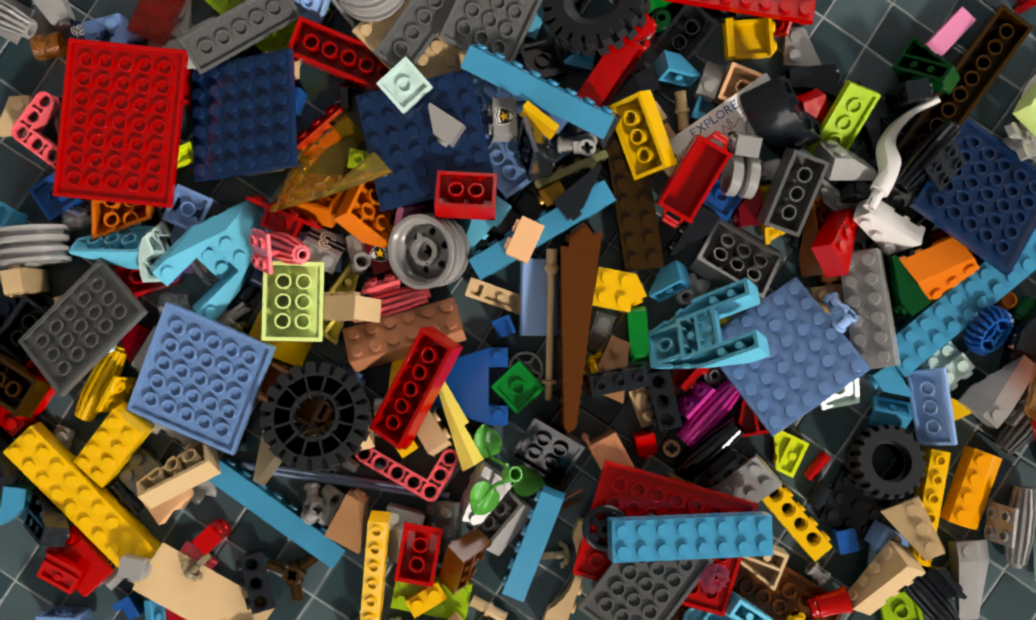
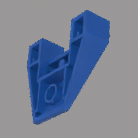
(470, 385)

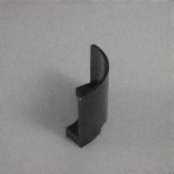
(776, 117)

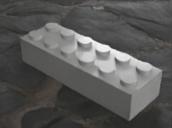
(868, 296)

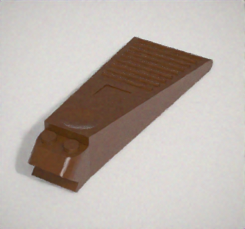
(576, 289)

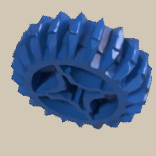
(988, 330)

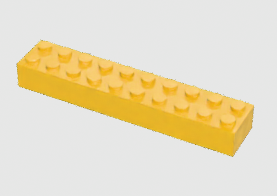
(79, 497)

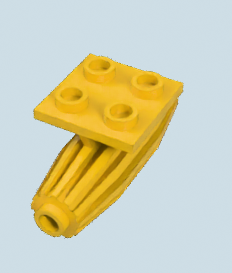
(105, 386)

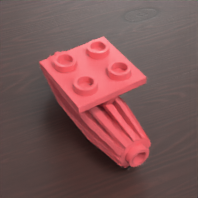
(277, 246)
(393, 297)

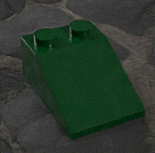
(904, 292)

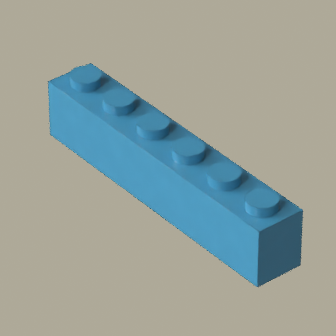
(533, 544)

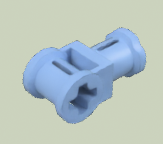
(841, 314)

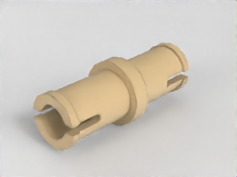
(682, 110)
(488, 608)

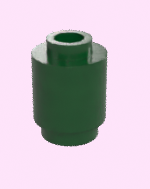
(665, 16)
(1023, 308)

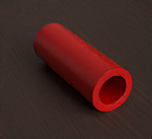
(816, 466)

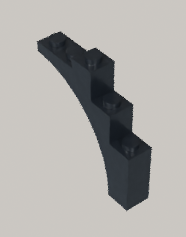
(825, 79)

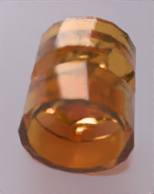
(52, 45)

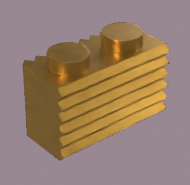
(549, 193)

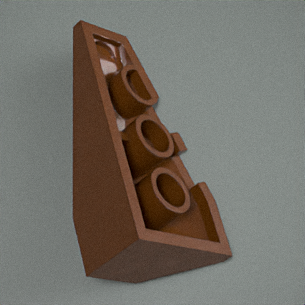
(807, 261)

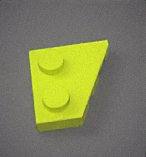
(788, 453)

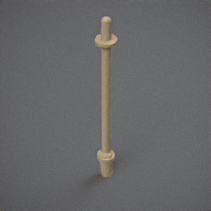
(551, 269)

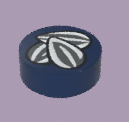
(76, 30)

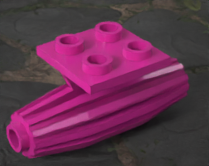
(704, 409)

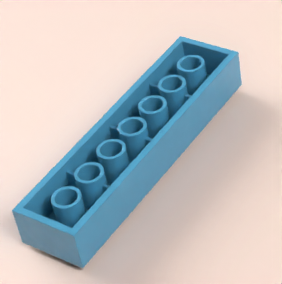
(494, 257)
(689, 536)

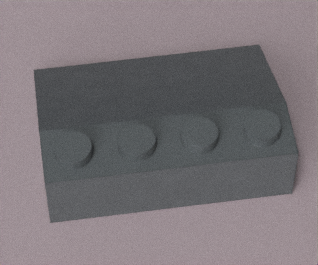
(733, 255)

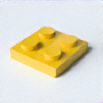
(614, 289)

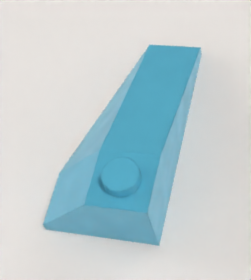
(478, 229)
(115, 249)

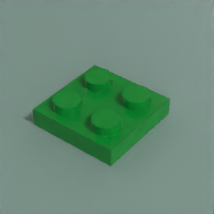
(517, 386)

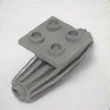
(16, 21)
(1013, 525)

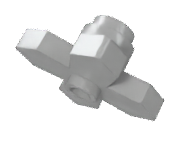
(1019, 140)

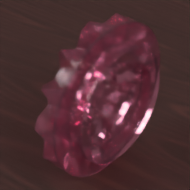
(708, 577)

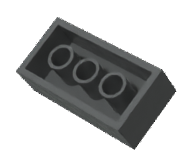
(792, 191)

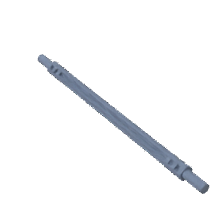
(346, 480)

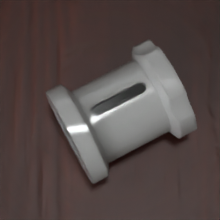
(817, 572)

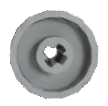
(740, 177)

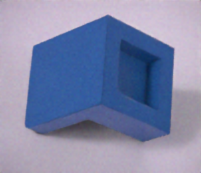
(503, 326)
(845, 540)
(131, 605)

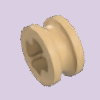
(667, 452)

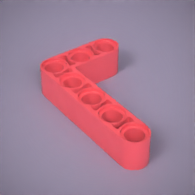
(34, 129)
(407, 474)

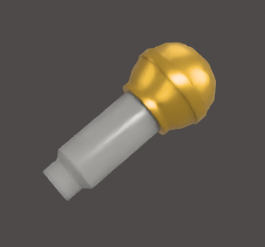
(726, 320)

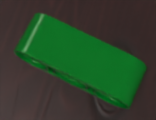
(637, 334)

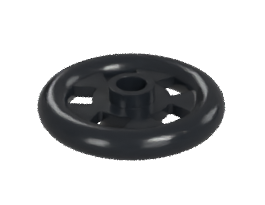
(591, 519)

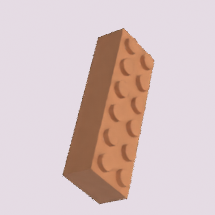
(392, 338)

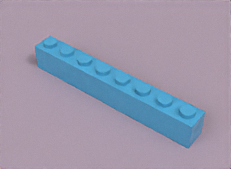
(538, 90)
(276, 512)

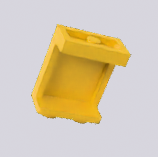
(748, 38)

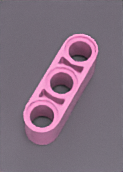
(950, 31)

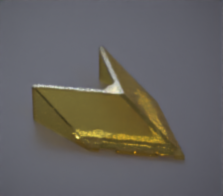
(324, 165)

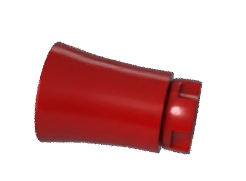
(830, 603)

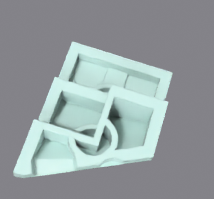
(151, 248)

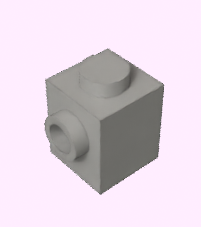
(134, 567)

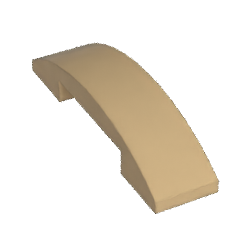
(493, 295)

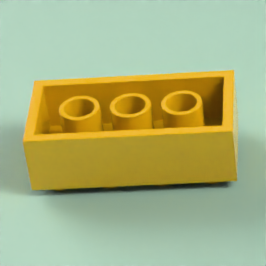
(113, 445)

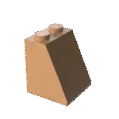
(351, 521)

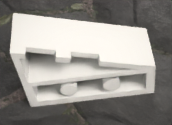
(888, 228)

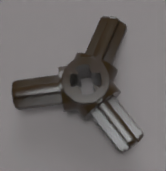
(294, 581)

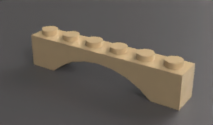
(565, 603)

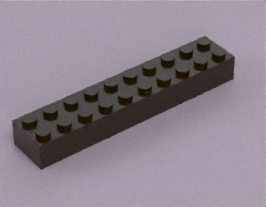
(978, 68)

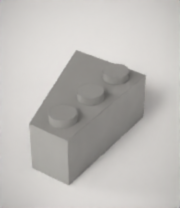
(486, 473)

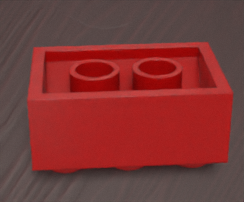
(465, 195)

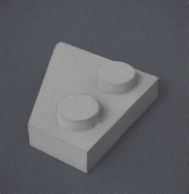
(798, 49)

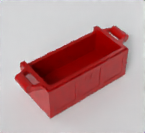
(612, 72)
(693, 178)

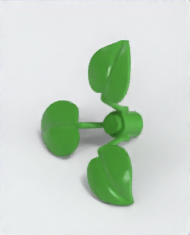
(525, 481)

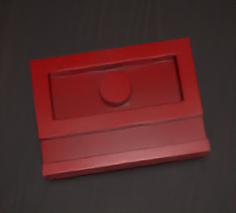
(60, 572)

